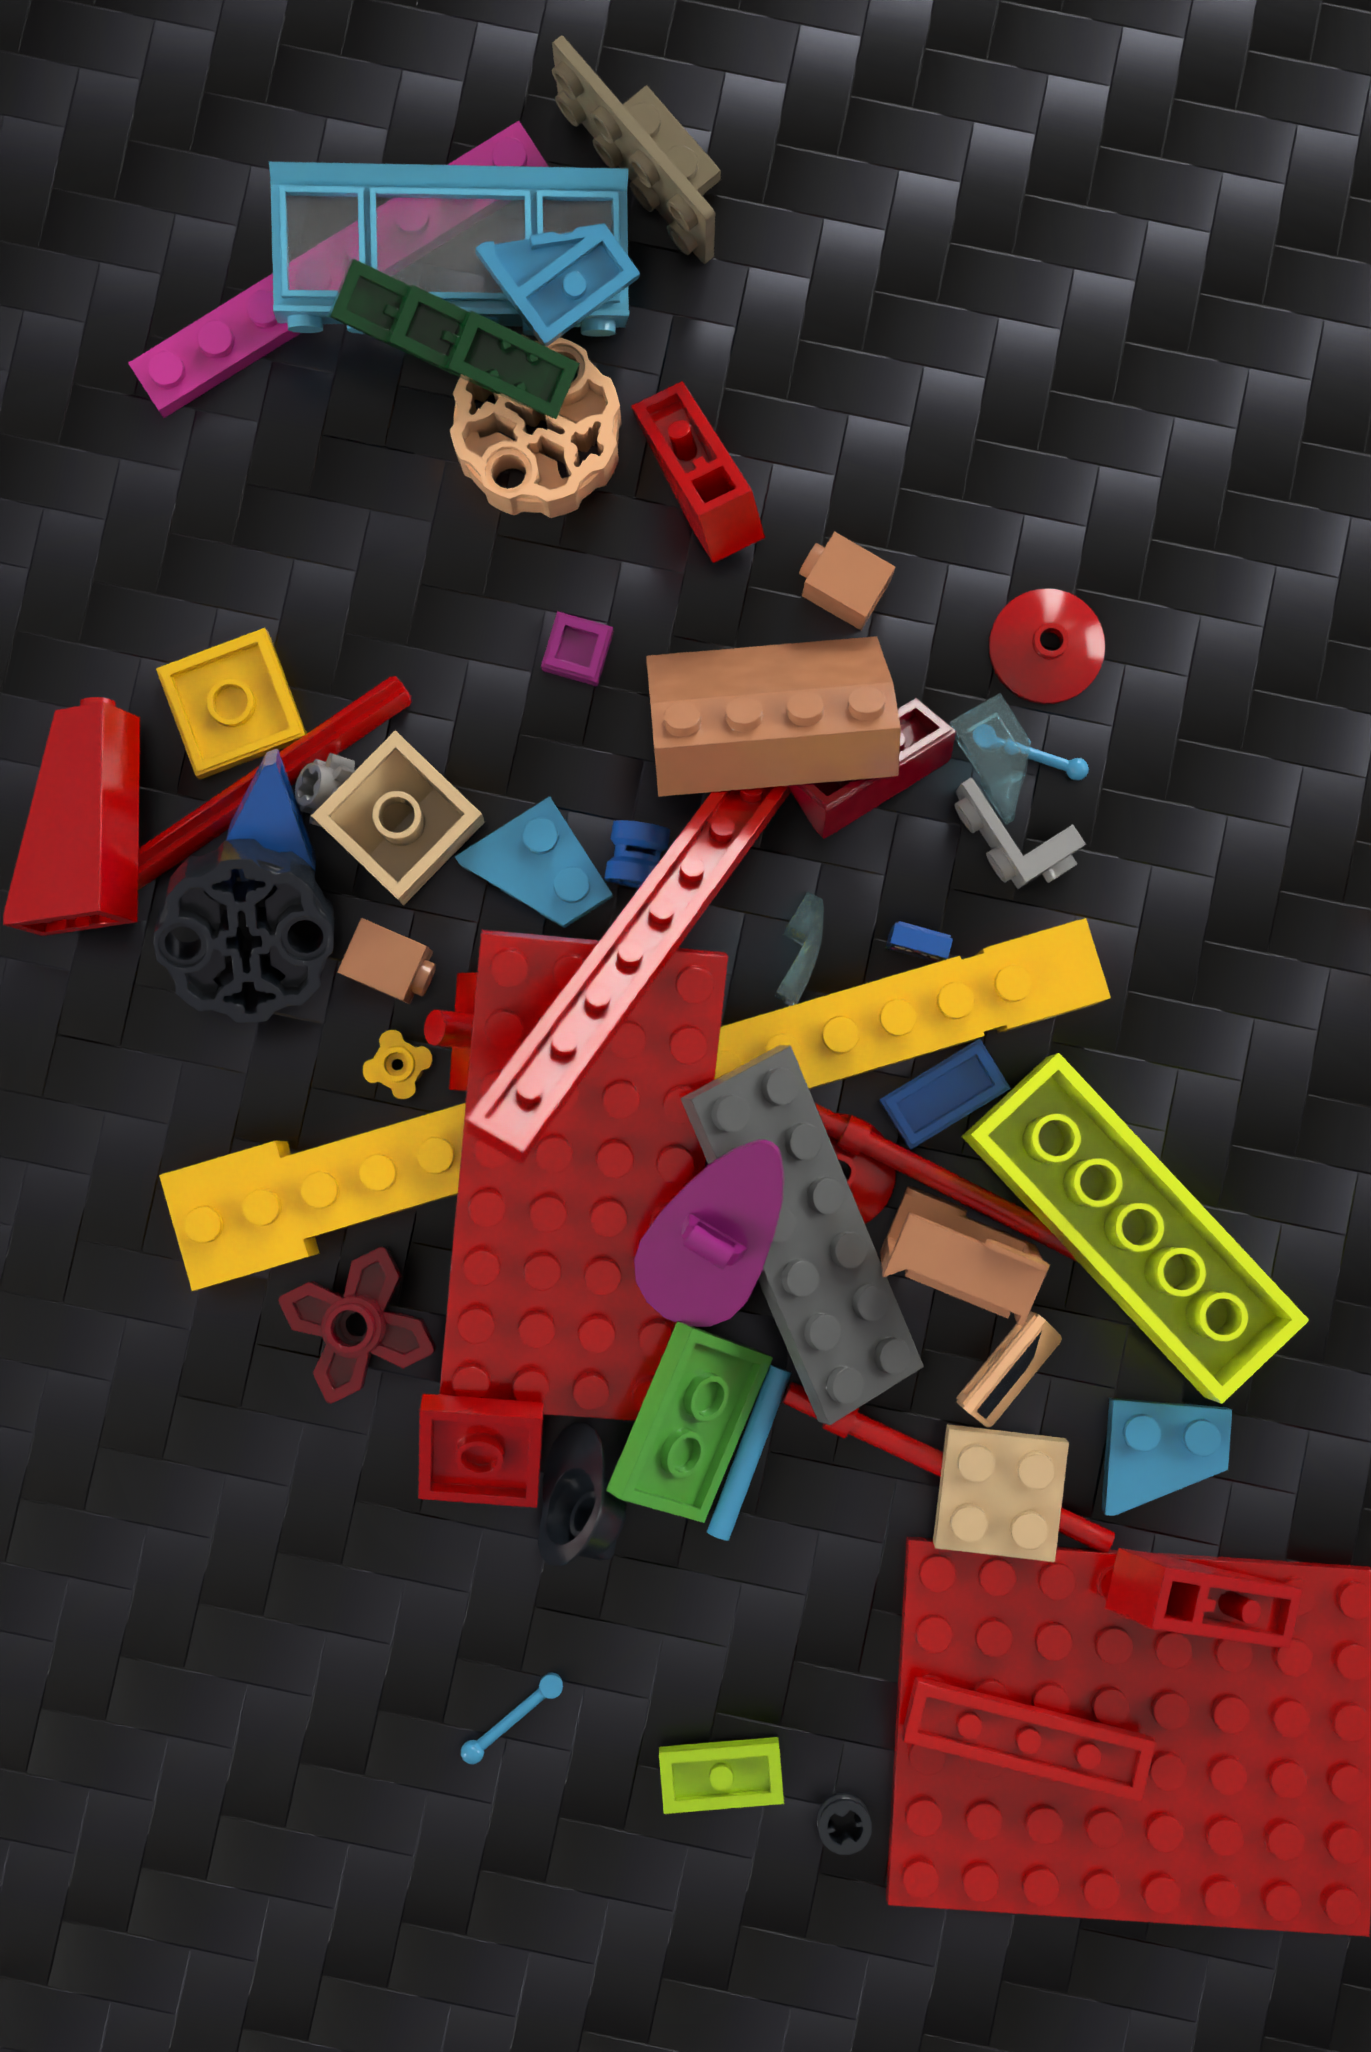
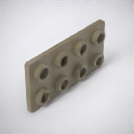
(642, 135)

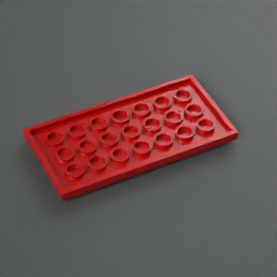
(549, 1245)

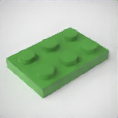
(689, 1423)

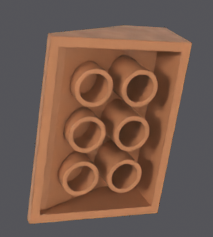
(773, 716)

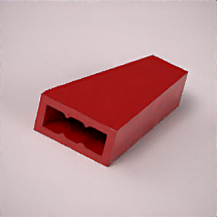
(82, 826)

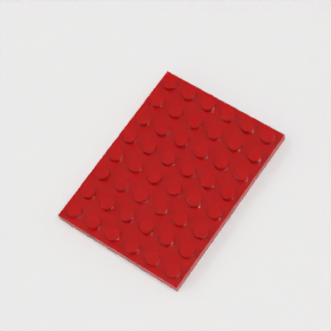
(1253, 1771)

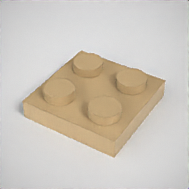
(1000, 1493)

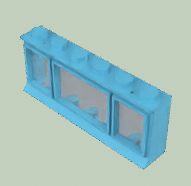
(425, 229)

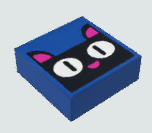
(919, 942)

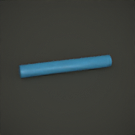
(748, 1452)

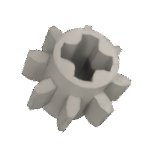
(320, 781)

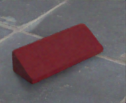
(924, 747)

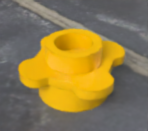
(403, 1080)

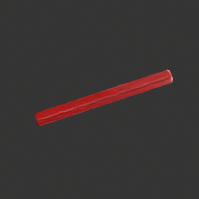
(216, 814)

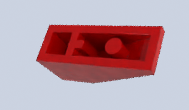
(700, 472)
(1202, 1600)

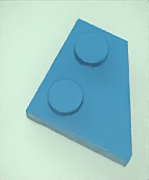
(559, 277)
(539, 865)
(1160, 1450)

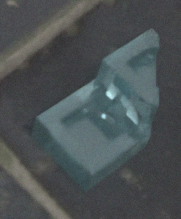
(996, 750)
(806, 930)

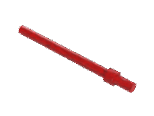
(856, 1136)
(931, 1461)

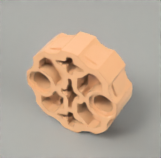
(586, 416)

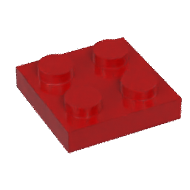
(480, 1450)

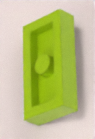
(721, 1775)

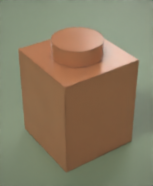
(845, 579)
(388, 962)

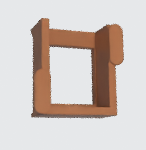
(962, 1256)

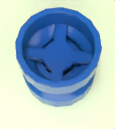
(634, 866)

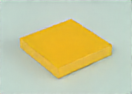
(231, 703)

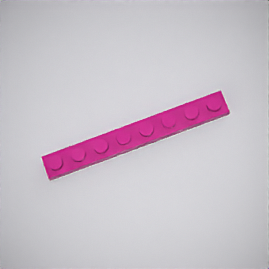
(246, 324)

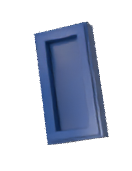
(944, 1094)

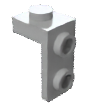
(1048, 859)

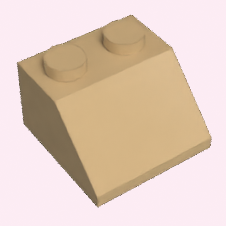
(399, 817)

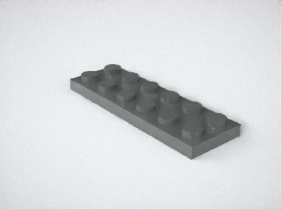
(821, 1263)

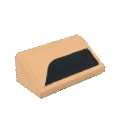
(1009, 1369)

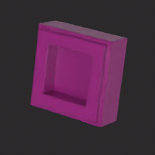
(577, 648)

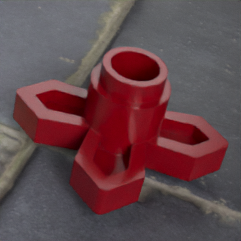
(327, 1314)

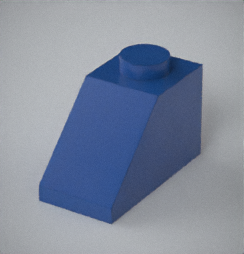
(272, 813)

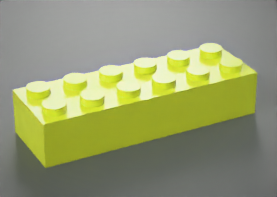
(1135, 1228)

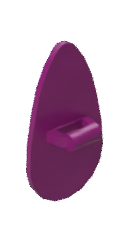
(713, 1237)

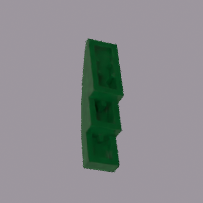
(453, 339)

